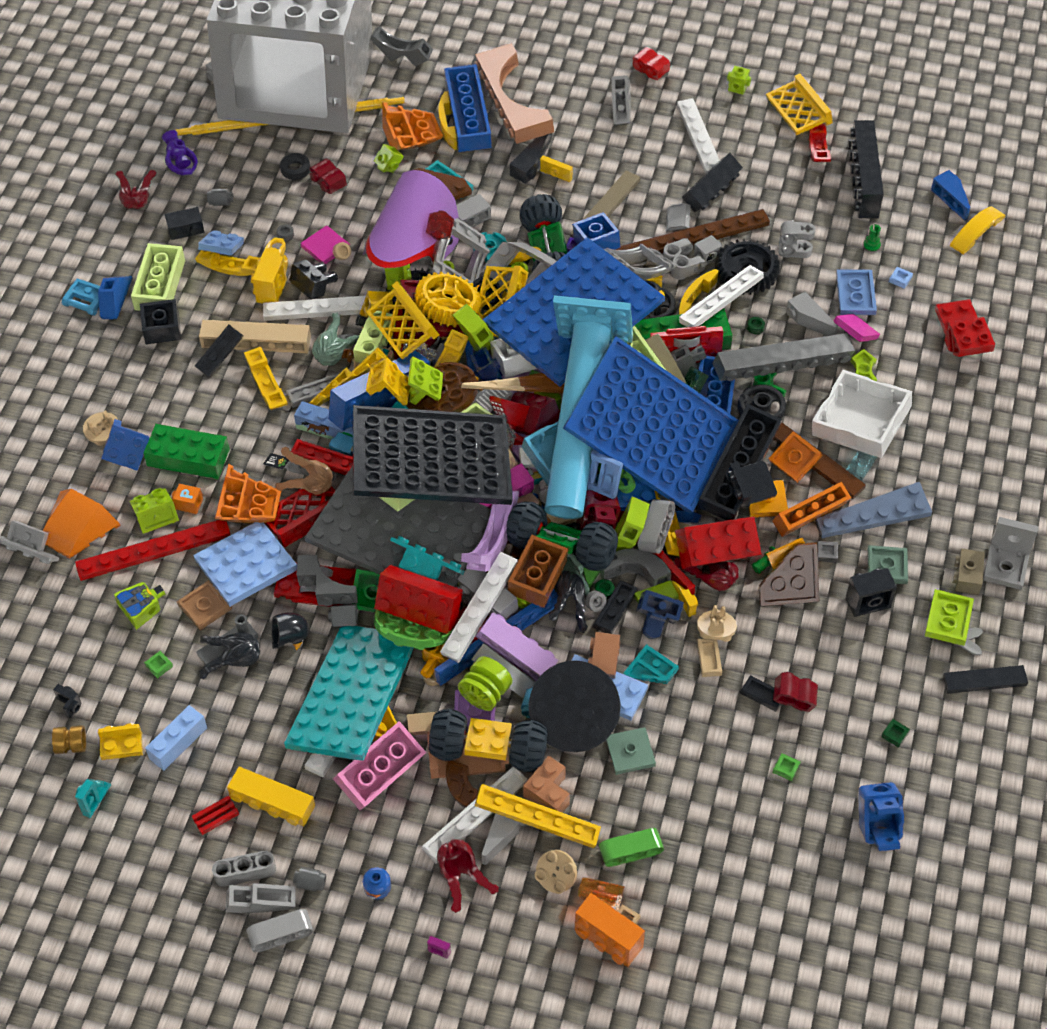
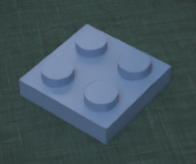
(221, 243)

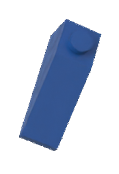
(951, 191)

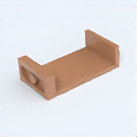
(476, 765)

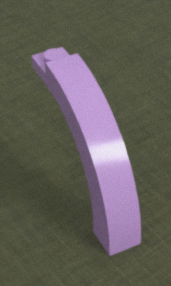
(493, 540)

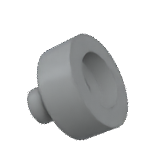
(595, 601)

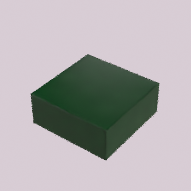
(895, 733)

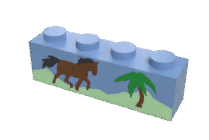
(316, 421)

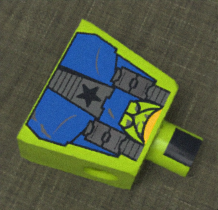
(139, 603)

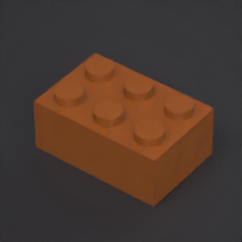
(537, 571)

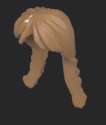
(315, 483)

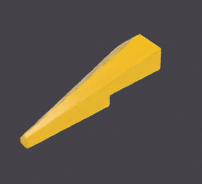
(346, 376)

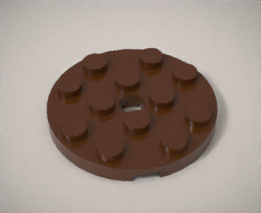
(455, 398)

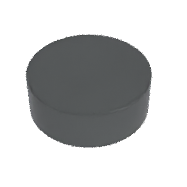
(285, 232)

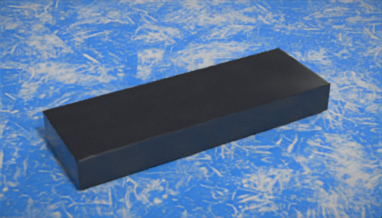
(219, 351)
(615, 607)

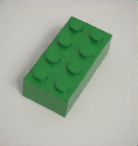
(186, 451)

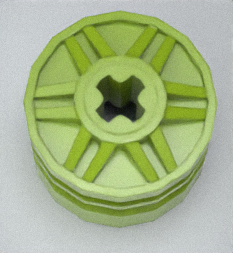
(485, 683)

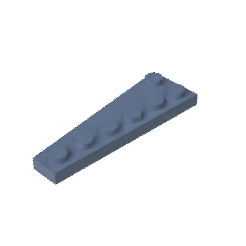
(887, 509)

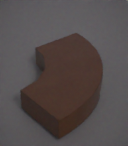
(459, 785)

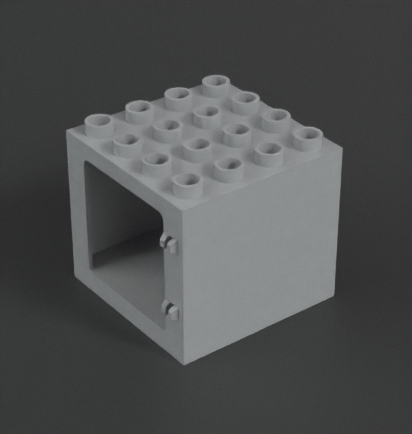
(290, 60)

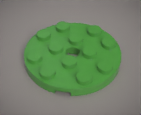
(404, 633)

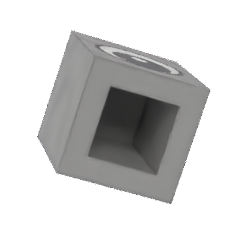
(708, 249)

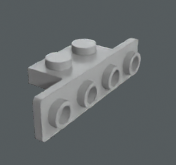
(29, 541)

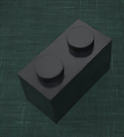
(184, 223)

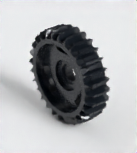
(742, 254)

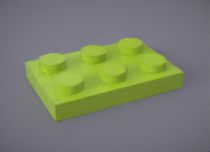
(949, 617)

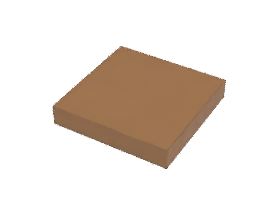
(204, 605)

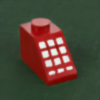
(514, 412)

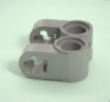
(792, 237)
(685, 267)

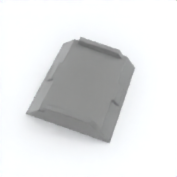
(678, 217)

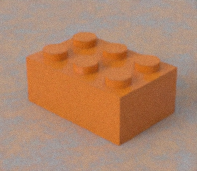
(609, 930)

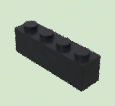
(712, 182)

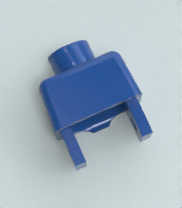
(885, 812)

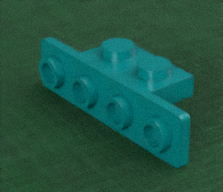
(422, 563)

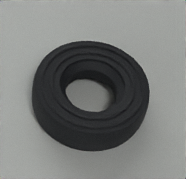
(292, 159)

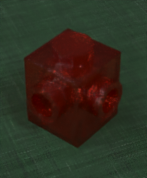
(440, 225)

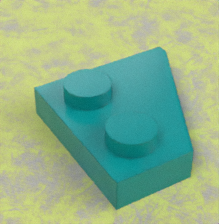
(651, 667)
(90, 795)

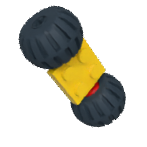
(487, 739)

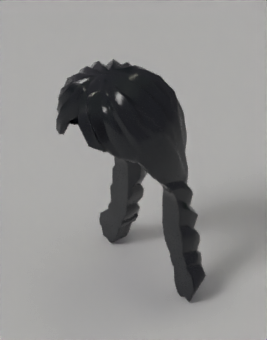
(567, 585)
(241, 651)

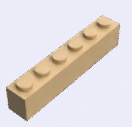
(265, 335)

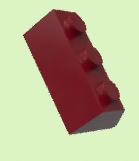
(541, 413)

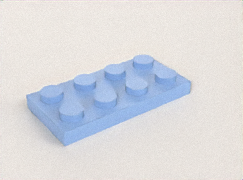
(629, 689)

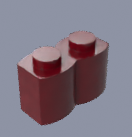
(328, 176)
(795, 691)

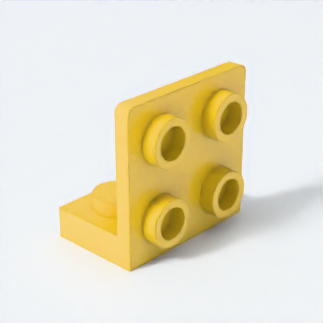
(388, 375)

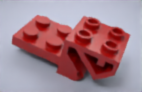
(963, 329)

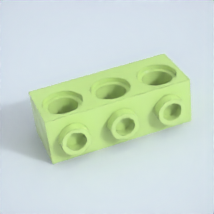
(370, 338)

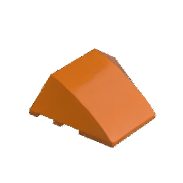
(409, 128)
(246, 500)
(76, 523)

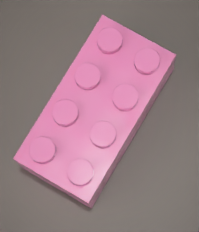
(381, 767)

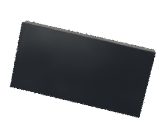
(760, 693)

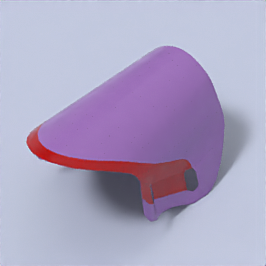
(401, 227)

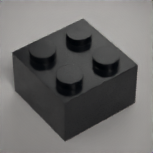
(160, 321)
(871, 592)

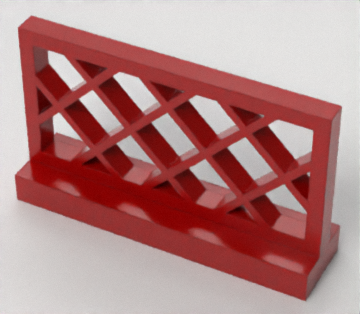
(300, 527)

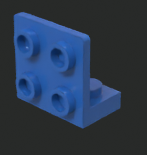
(124, 446)

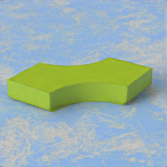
(863, 364)

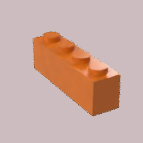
(811, 509)

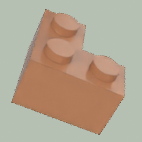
(605, 652)
(544, 786)

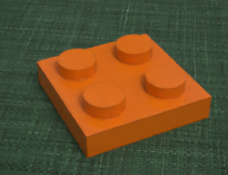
(795, 457)

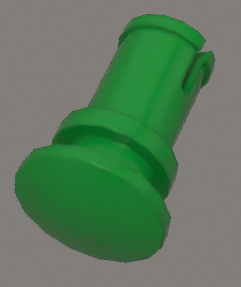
(872, 242)
(762, 563)

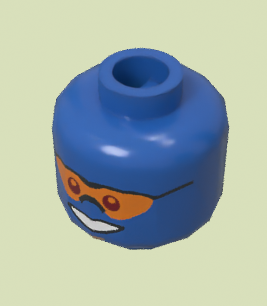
(376, 883)

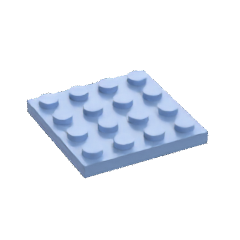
(245, 562)

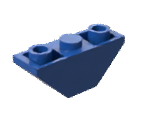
(112, 295)

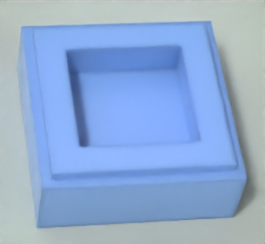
(900, 277)

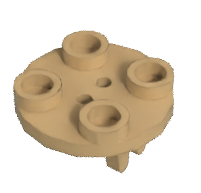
(96, 433)
(717, 625)
(547, 868)

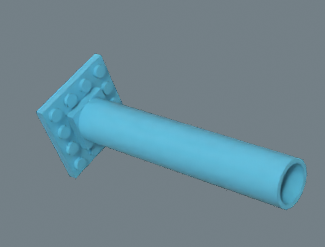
(592, 327)

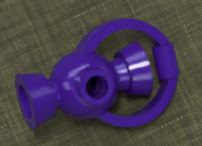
(176, 152)

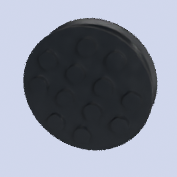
(575, 705)

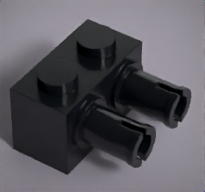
(309, 278)

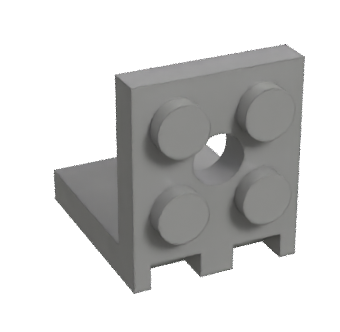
(1009, 551)

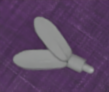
(970, 646)

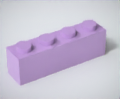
(515, 646)

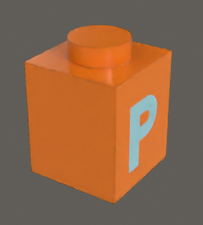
(187, 498)

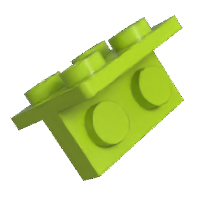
(424, 381)

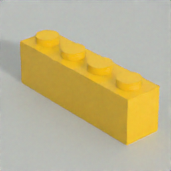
(271, 796)

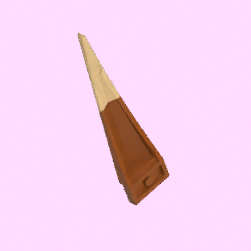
(531, 383)

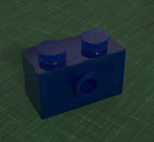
(485, 365)

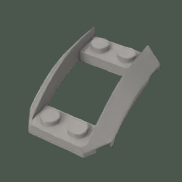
(470, 237)
(508, 250)
(642, 253)

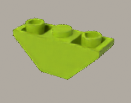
(473, 327)
(631, 523)

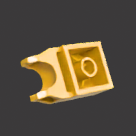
(270, 273)

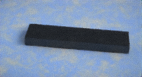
(985, 679)

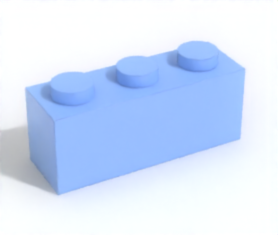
(176, 737)

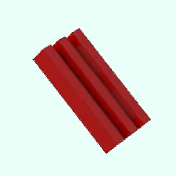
(213, 812)

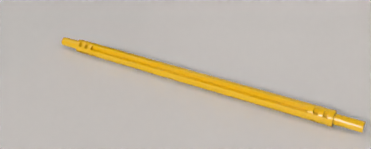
(232, 124)

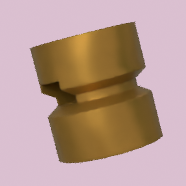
(71, 739)

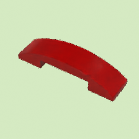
(818, 144)

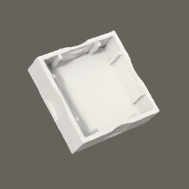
(862, 413)

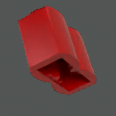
(651, 63)

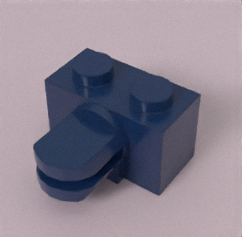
(658, 610)

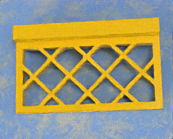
(810, 99)
(515, 284)
(410, 309)

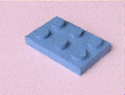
(856, 292)

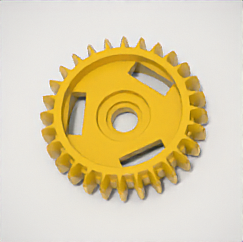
(440, 307)

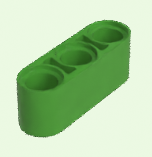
(631, 847)

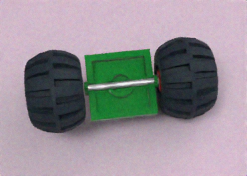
(542, 218)
(593, 545)

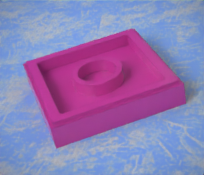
(321, 244)
(856, 327)

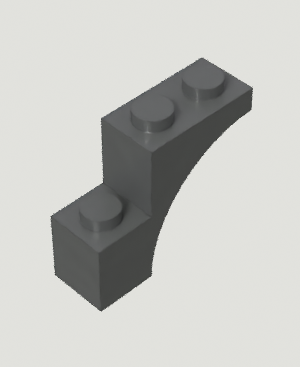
(415, 50)
(327, 591)

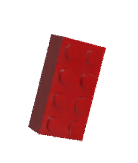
(718, 542)
(418, 599)

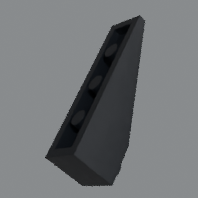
(528, 161)

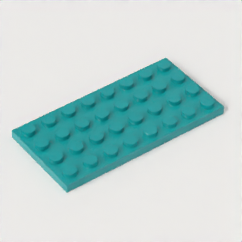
(349, 695)

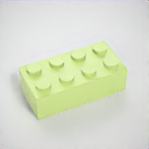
(158, 274)

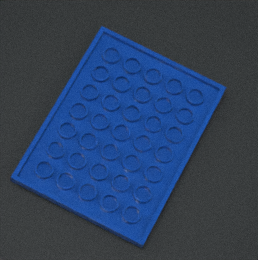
(585, 272)
(651, 424)

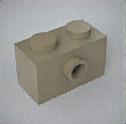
(969, 571)

